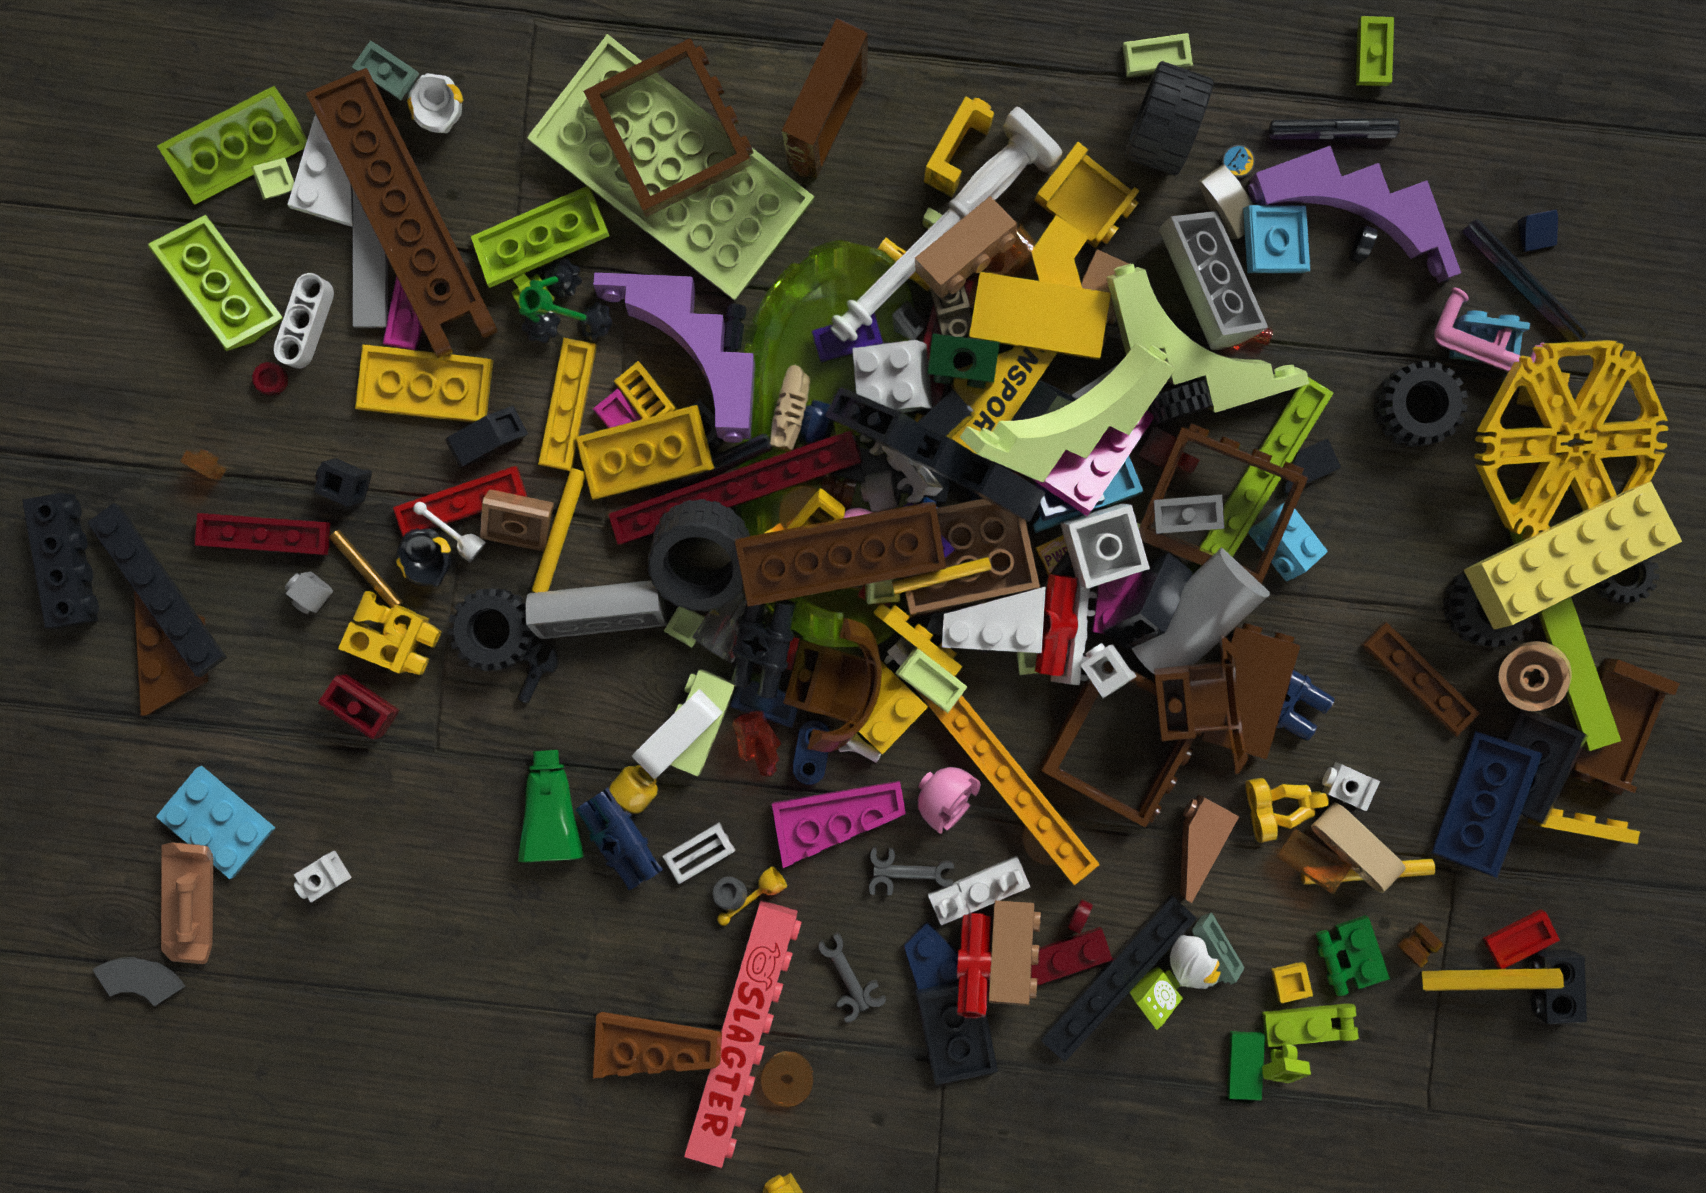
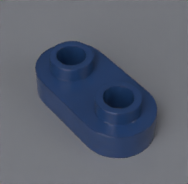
(806, 755)

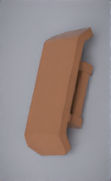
(186, 902)

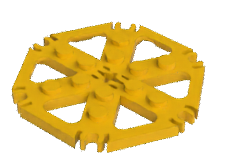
(1576, 419)

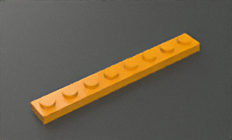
(1016, 789)

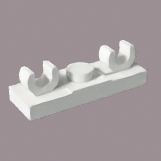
(917, 475)
(1076, 646)
(979, 890)

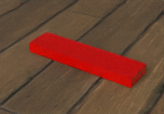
(458, 501)

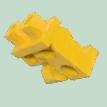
(397, 643)

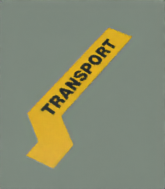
(1024, 366)

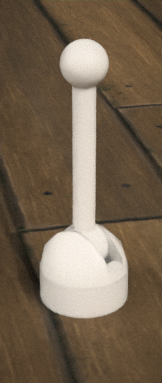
(467, 545)

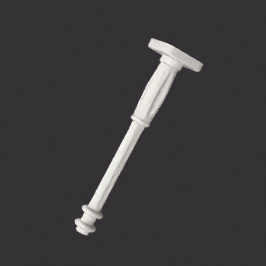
(1026, 146)

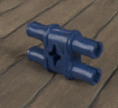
(1302, 689)
(618, 839)

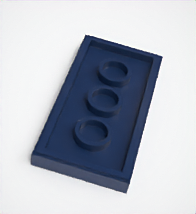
(1486, 804)

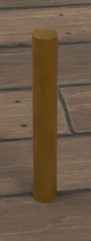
(365, 569)

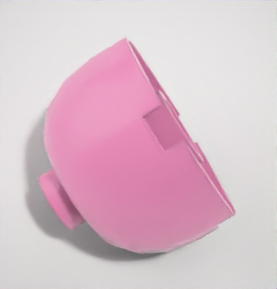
(946, 796)

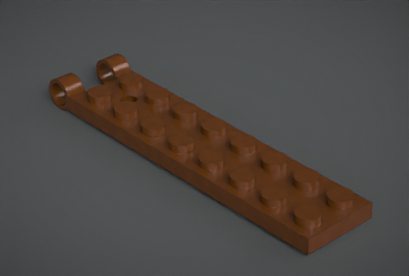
(399, 206)

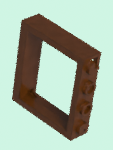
(826, 98)
(726, 116)
(1229, 448)
(1163, 781)

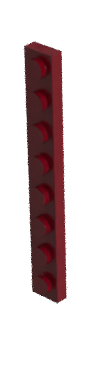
(743, 484)

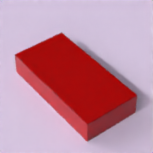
(1521, 939)

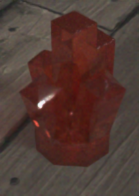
(757, 741)

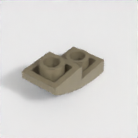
(1227, 196)
(953, 313)

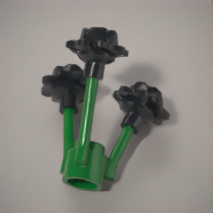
(540, 311)

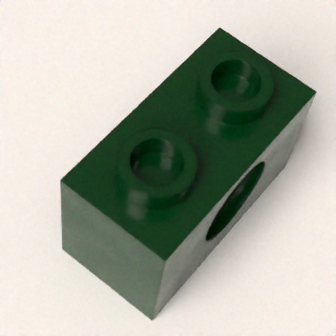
(946, 348)

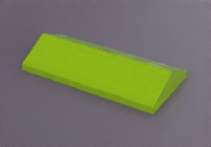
(232, 143)
(539, 236)
(216, 283)

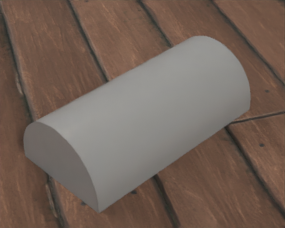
(1213, 279)
(1209, 606)
(595, 610)

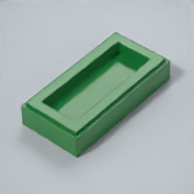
(1245, 1065)

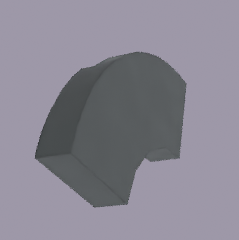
(138, 976)

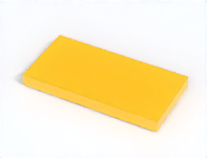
(1040, 315)
(422, 384)
(645, 452)

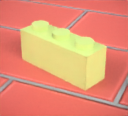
(720, 693)

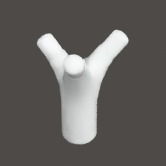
(858, 745)

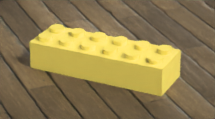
(1572, 556)

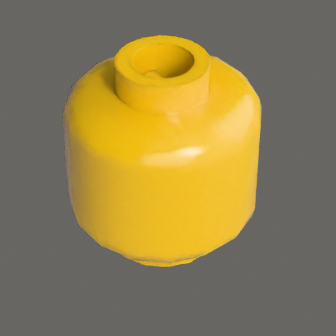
(634, 789)

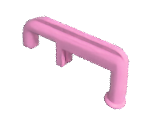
(1469, 345)

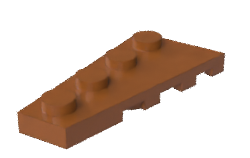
(643, 1045)

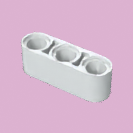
(298, 305)
(677, 734)

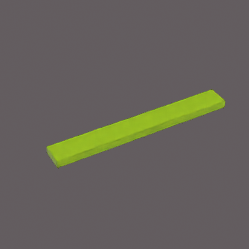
(1256, 484)
(1585, 690)

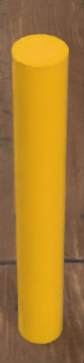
(940, 576)

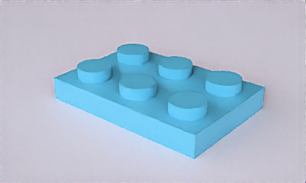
(215, 817)

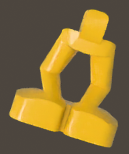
(1266, 822)

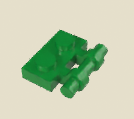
(1361, 952)

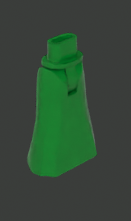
(549, 819)

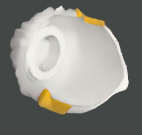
(435, 103)
(1193, 964)

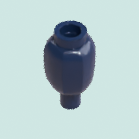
(815, 424)

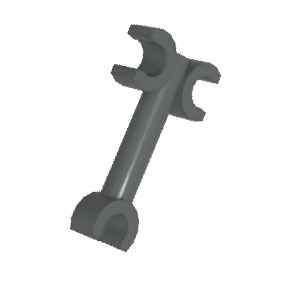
(884, 871)
(859, 999)

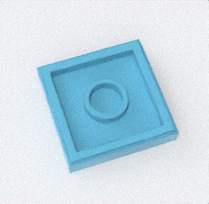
(1276, 239)

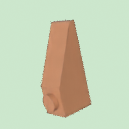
(1202, 839)

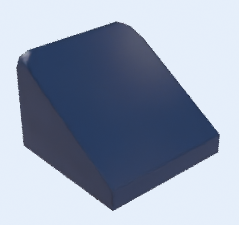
(1538, 230)

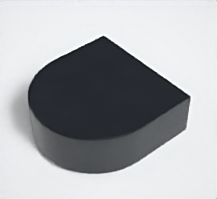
(1363, 244)

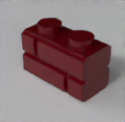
(359, 706)

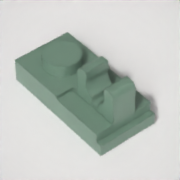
(386, 70)
(1219, 948)

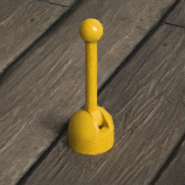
(770, 883)

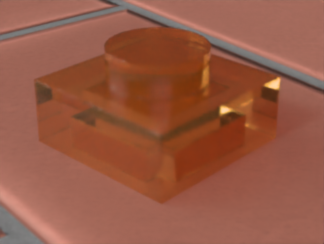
(204, 463)

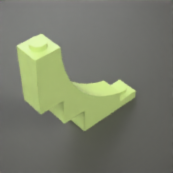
(1228, 378)
(1117, 401)

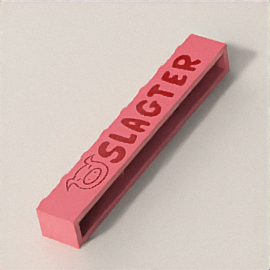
(741, 1034)

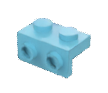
(1486, 328)
(1298, 547)

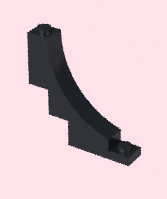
(936, 453)

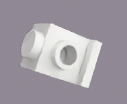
(1106, 682)
(1361, 792)
(331, 873)

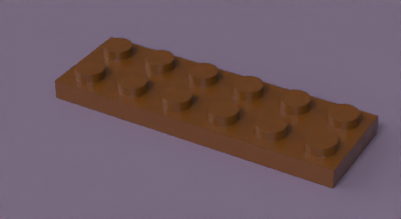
(840, 553)

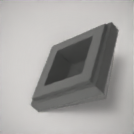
(908, 321)

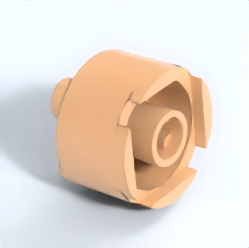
(1544, 693)

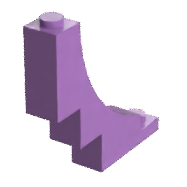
(1405, 215)
(669, 306)

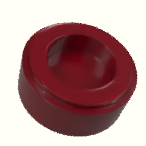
(270, 378)
(1080, 916)

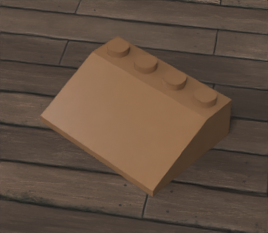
(977, 532)

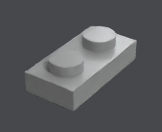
(1189, 514)

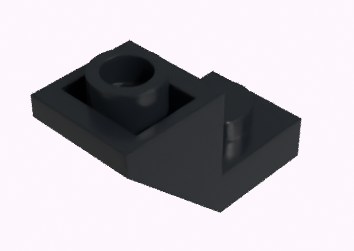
(485, 436)

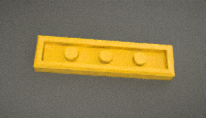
(567, 404)
(1492, 979)

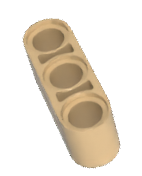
(1358, 847)

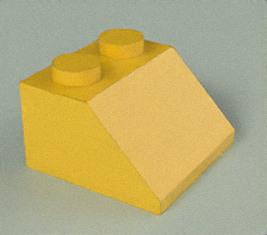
(893, 713)

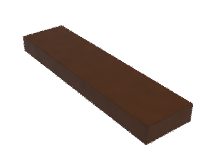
(1420, 679)

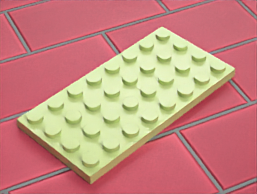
(717, 231)

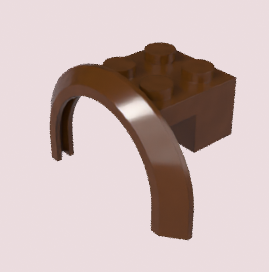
(837, 685)
(1202, 701)

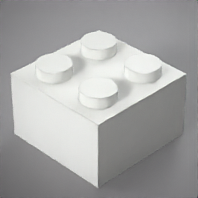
(894, 375)
(1105, 545)

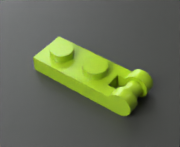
(1309, 1025)

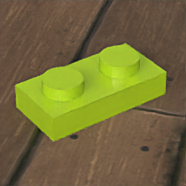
(1374, 51)

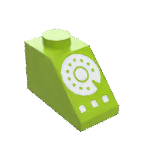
(1157, 995)

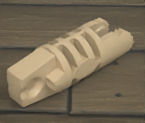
(790, 409)

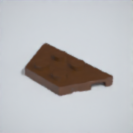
(161, 668)

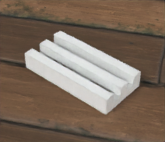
(722, 839)

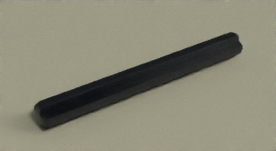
(1525, 281)

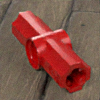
(1059, 624)
(974, 966)

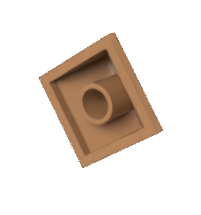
(515, 520)

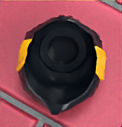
(424, 557)

